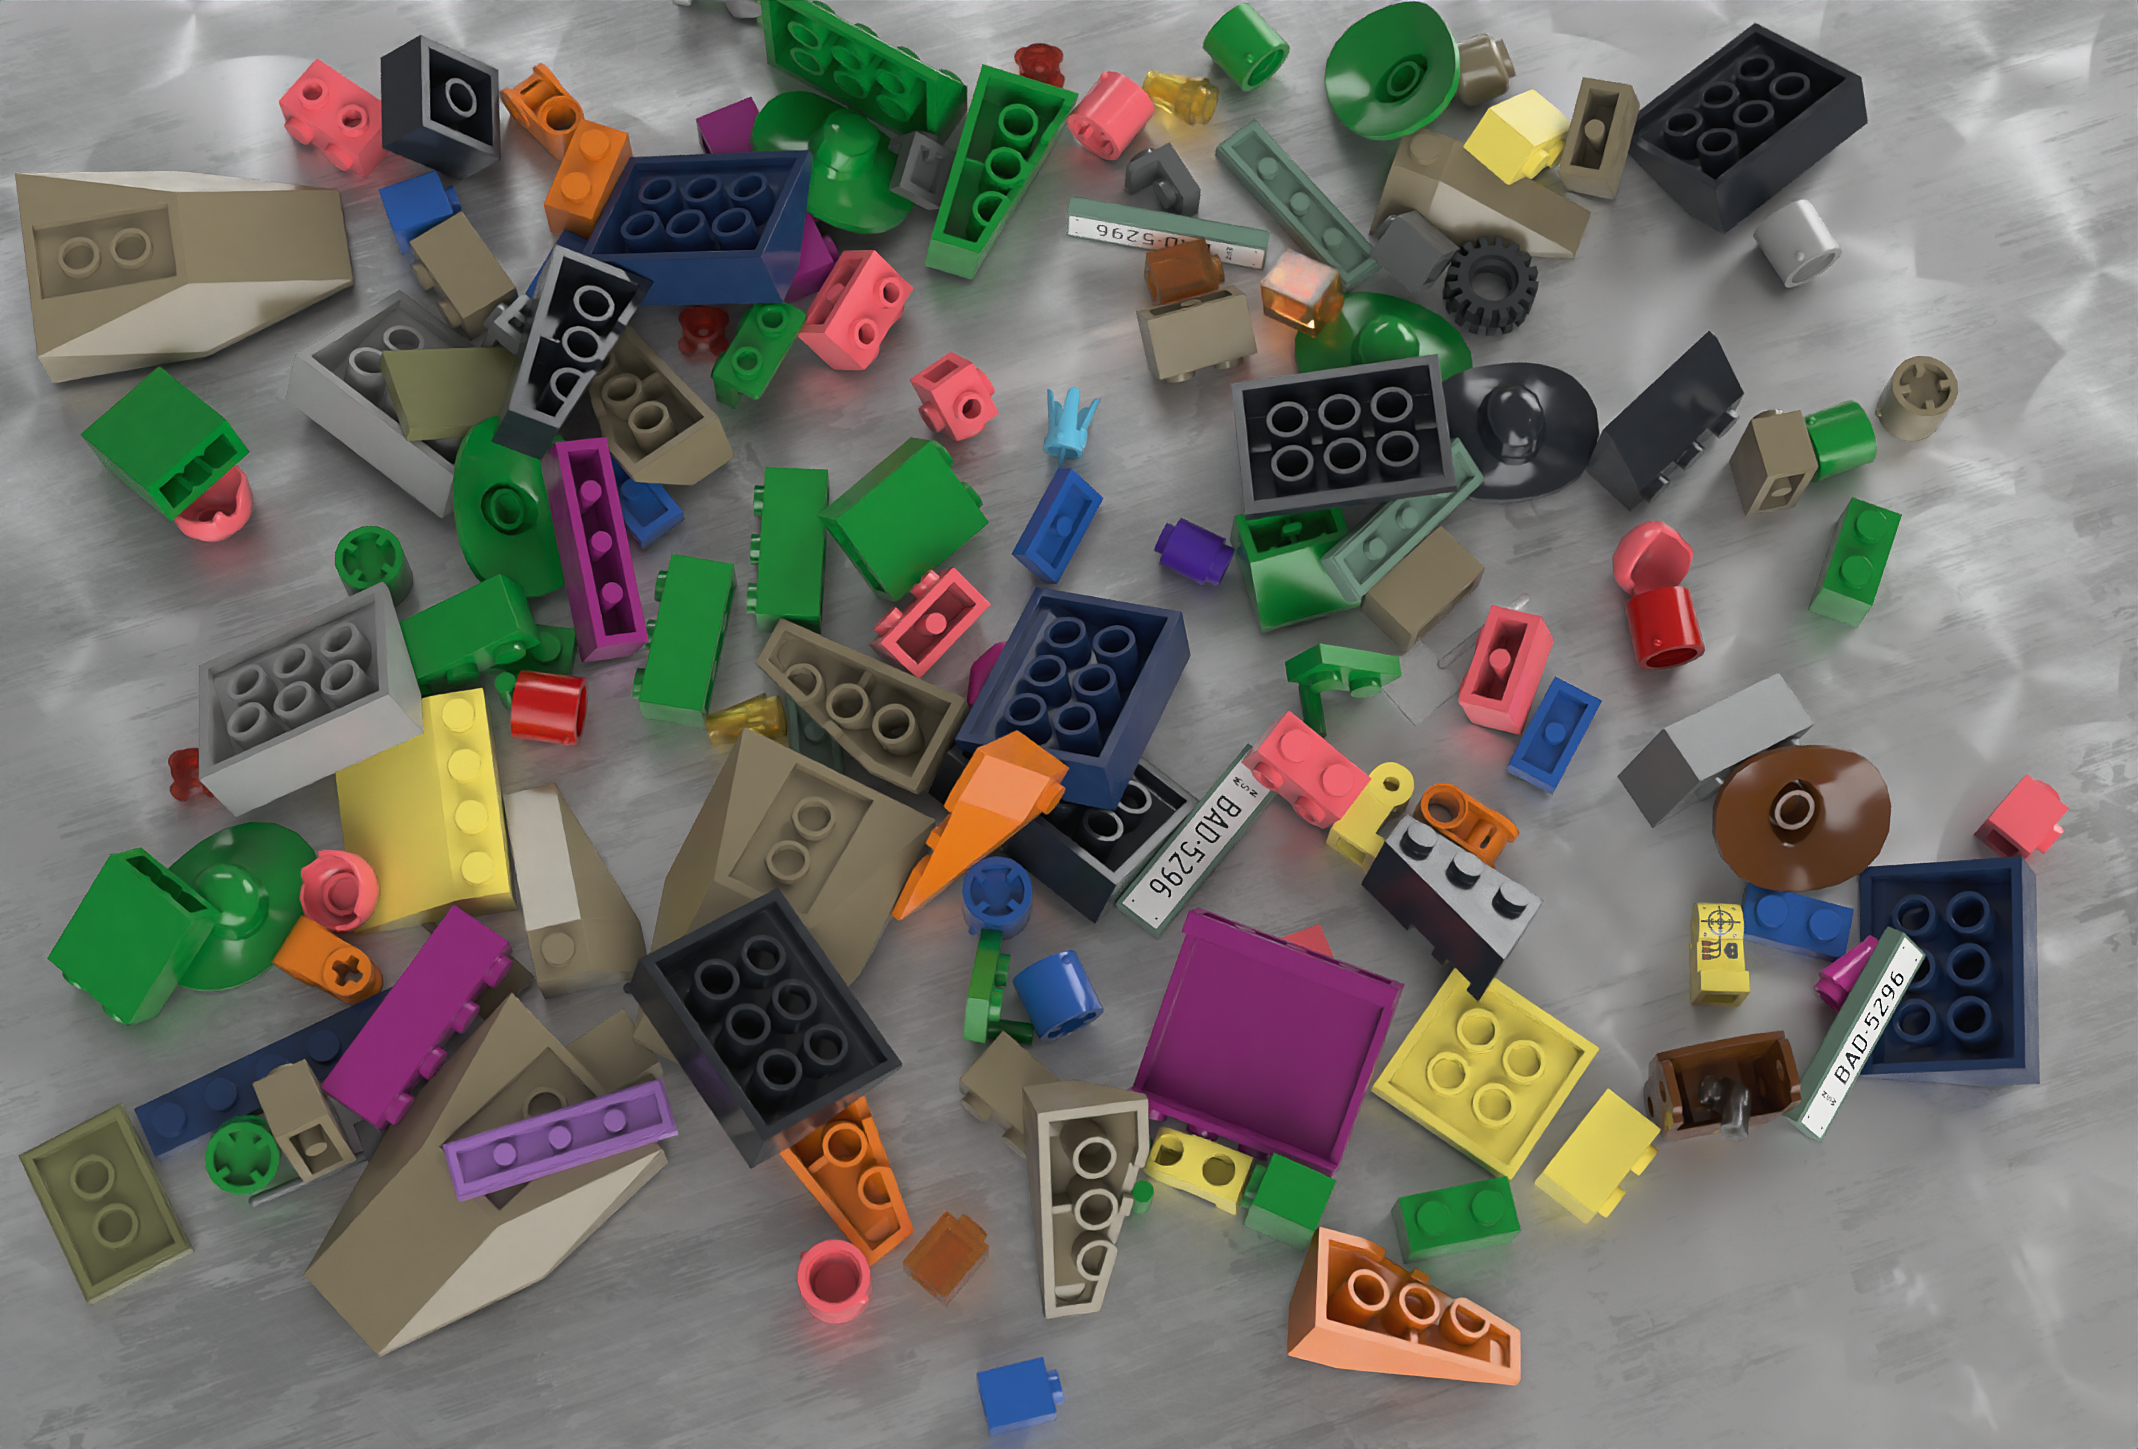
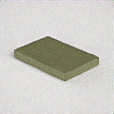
(445, 389)
(106, 1204)

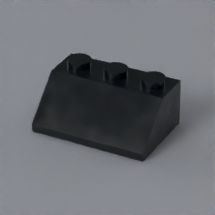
(1667, 425)

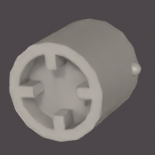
(1797, 243)

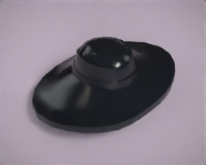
(1522, 427)

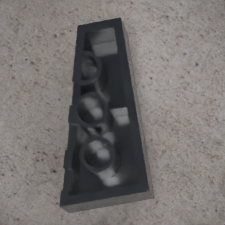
(567, 337)

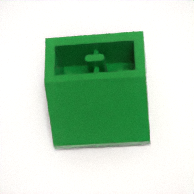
(1283, 565)

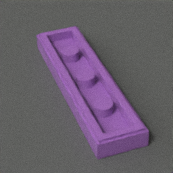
(560, 1139)

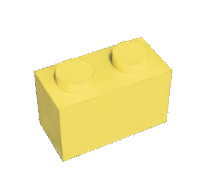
(1520, 137)
(1598, 1157)

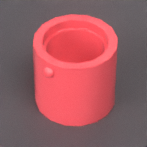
(1110, 115)
(834, 1281)

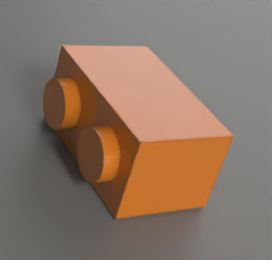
(586, 178)

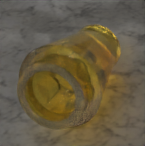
(1183, 96)
(757, 713)

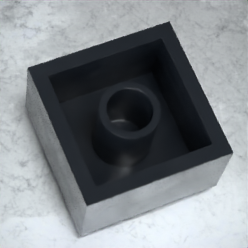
(440, 108)

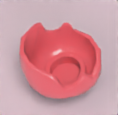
(219, 510)
(1651, 558)
(339, 890)

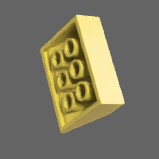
(432, 818)

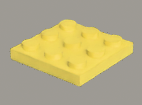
(1485, 1072)

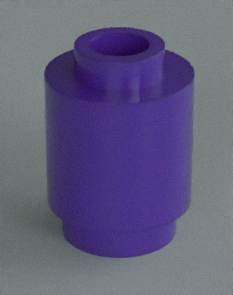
(1194, 552)

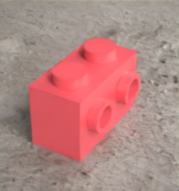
(336, 118)
(855, 310)
(930, 623)
(1505, 669)
(1305, 771)

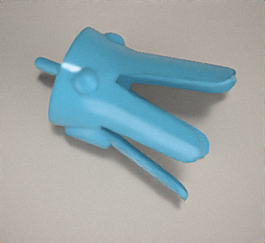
(1066, 430)

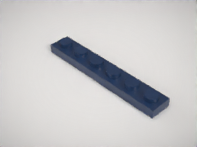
(199, 1107)

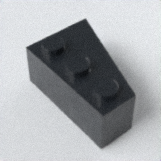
(1452, 900)

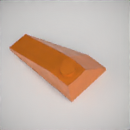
(991, 801)
(853, 1180)
(1377, 1317)

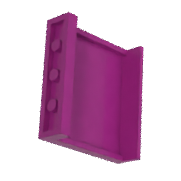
(1265, 1043)

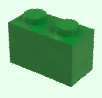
(1855, 562)
(1286, 1201)
(1455, 1219)

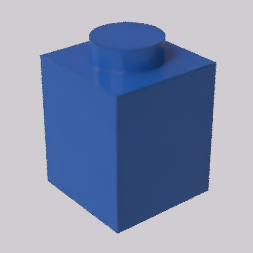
(418, 206)
(1019, 1395)

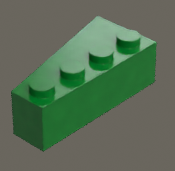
(999, 154)

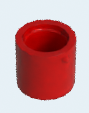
(1664, 628)
(549, 707)

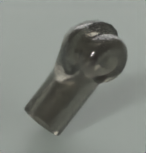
(1730, 1100)

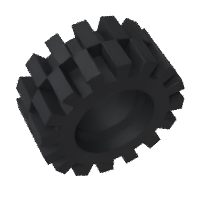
(1493, 260)

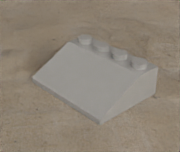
(345, 393)
(306, 701)

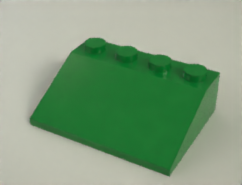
(861, 69)

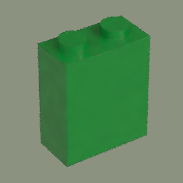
(165, 443)
(904, 517)
(133, 936)

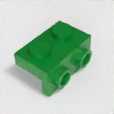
(756, 351)

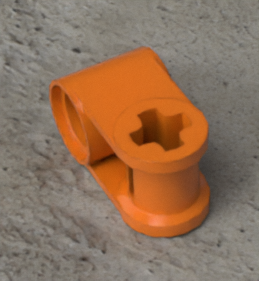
(542, 108)
(1469, 822)
(324, 960)

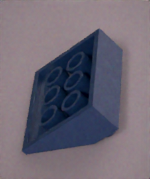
(708, 225)
(1084, 686)
(1976, 991)

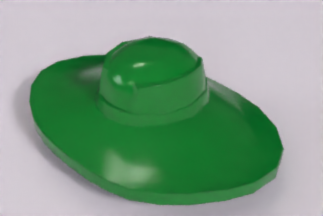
(1393, 71)
(848, 165)
(1381, 330)
(504, 513)
(256, 884)

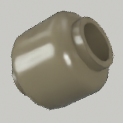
(1483, 69)

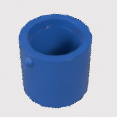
(997, 897)
(1057, 995)

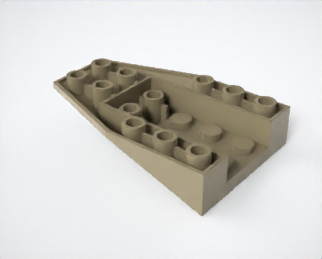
(170, 263)
(799, 829)
(418, 1258)

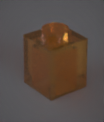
(1182, 271)
(1302, 293)
(947, 1256)

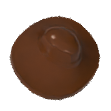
(1801, 817)

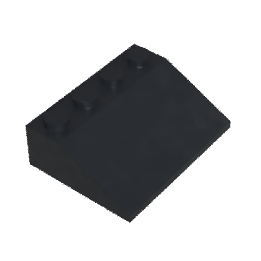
(1746, 125)
(1342, 437)
(1087, 850)
(762, 1025)

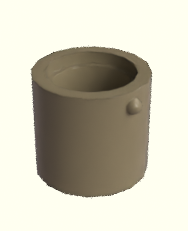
(1917, 398)

